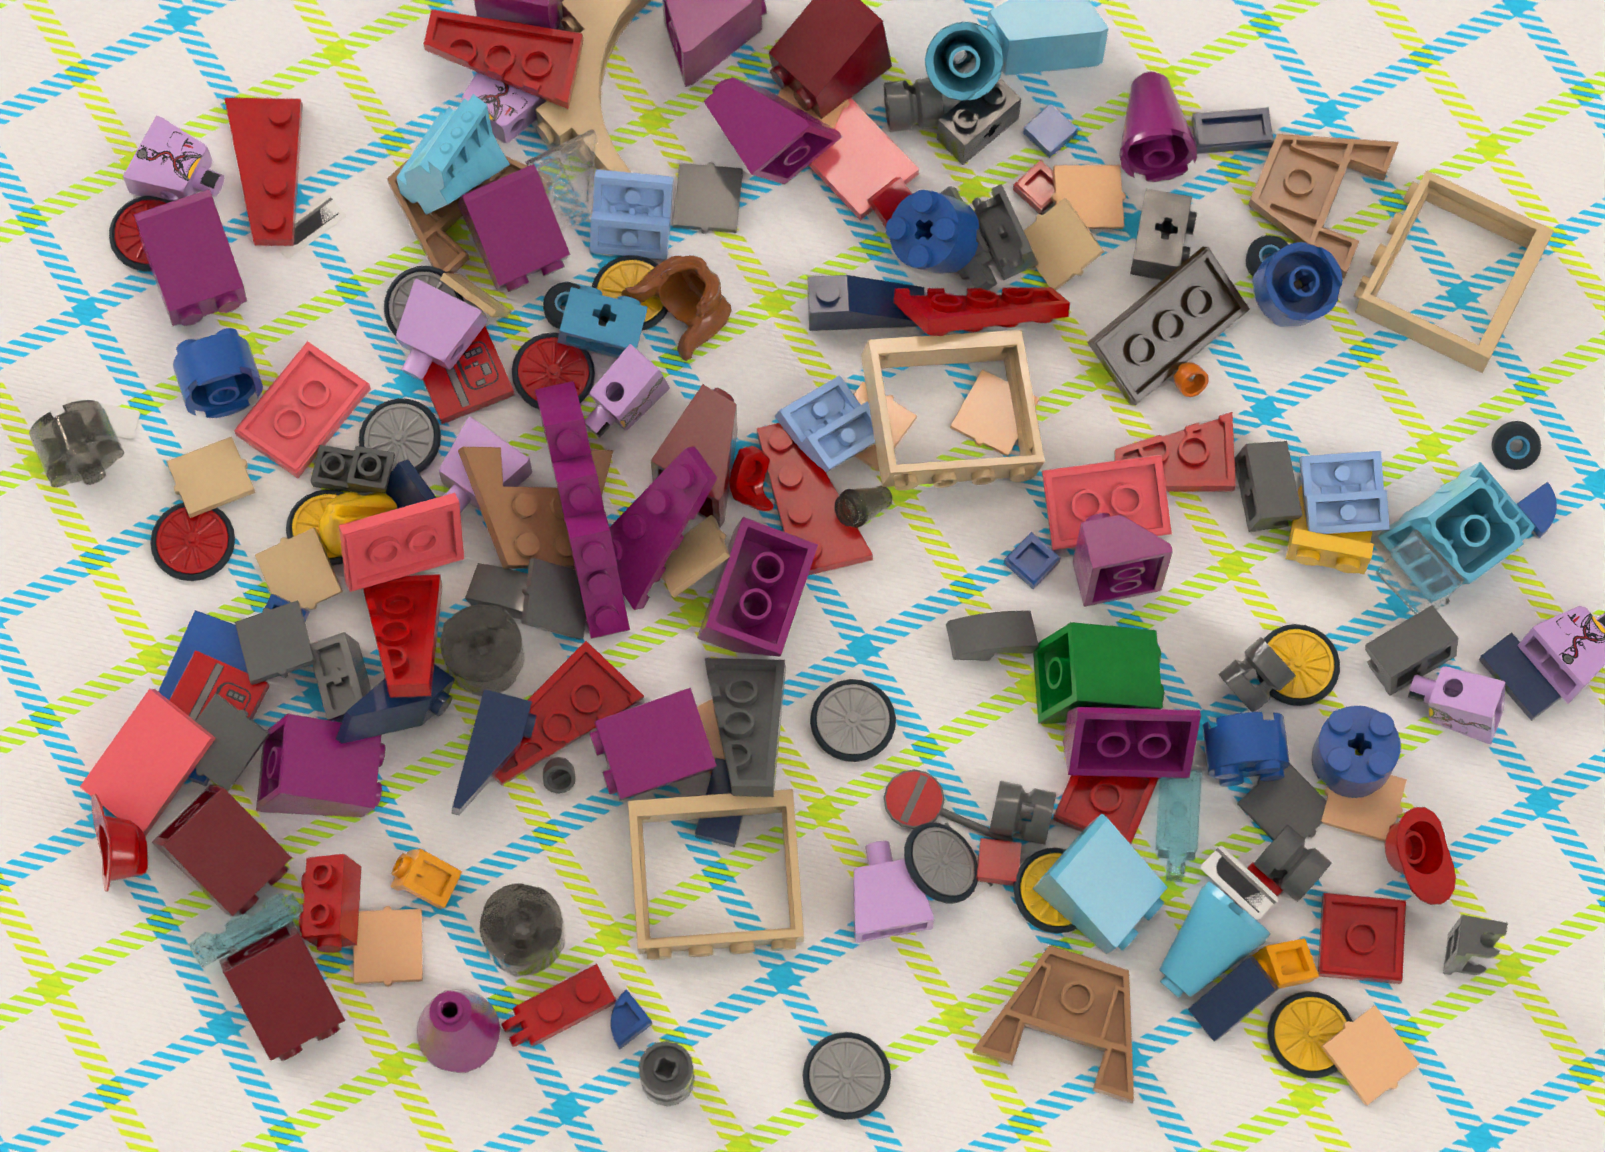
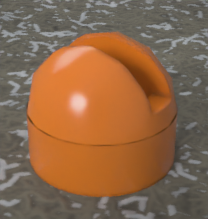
(1188, 386)

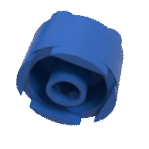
(933, 232)
(1279, 297)
(217, 374)
(1358, 729)
(1246, 747)

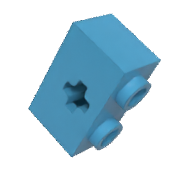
(582, 316)

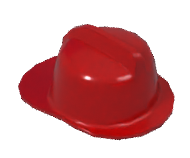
(120, 845)
(1421, 854)

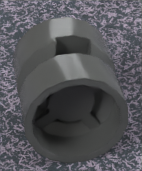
(912, 104)
(1267, 665)
(1008, 808)
(1292, 863)
(666, 1073)

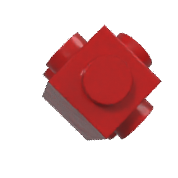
(330, 902)

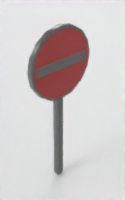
(918, 798)

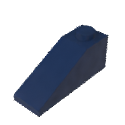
(855, 303)
(382, 714)
(494, 740)

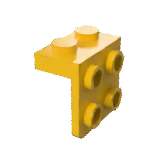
(1341, 551)

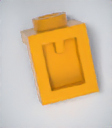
(425, 877)
(1288, 963)

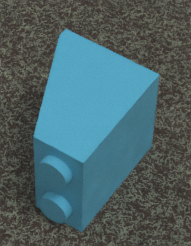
(1048, 35)
(1102, 886)

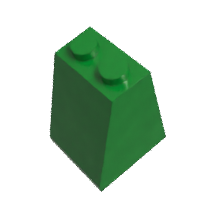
(1096, 670)

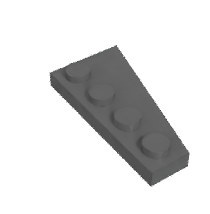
(748, 716)

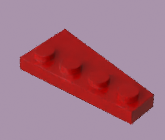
(406, 630)

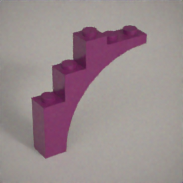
(583, 509)

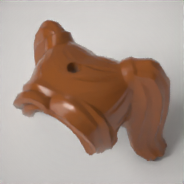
(690, 295)

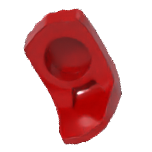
(748, 478)

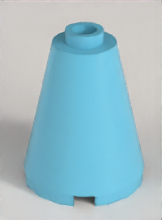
(975, 72)
(1210, 942)

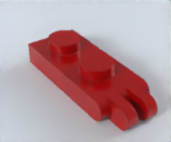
(560, 1007)

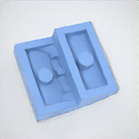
(631, 214)
(828, 424)
(1344, 492)

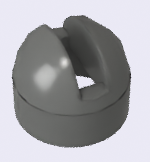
(560, 780)

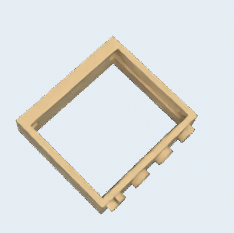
(1480, 212)
(953, 350)
(708, 807)

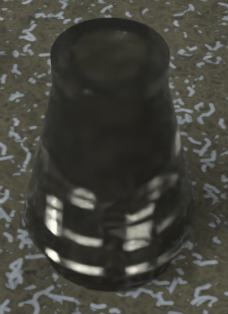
(860, 505)

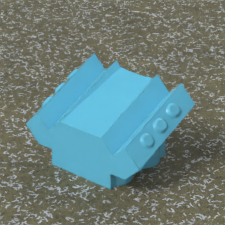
(452, 157)
(1466, 522)

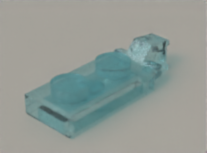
(1178, 822)
(245, 930)

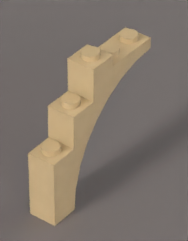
(601, 26)

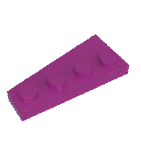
(655, 523)

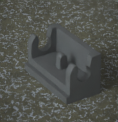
(1004, 234)
(1267, 485)
(1411, 649)
(339, 674)
(1471, 938)

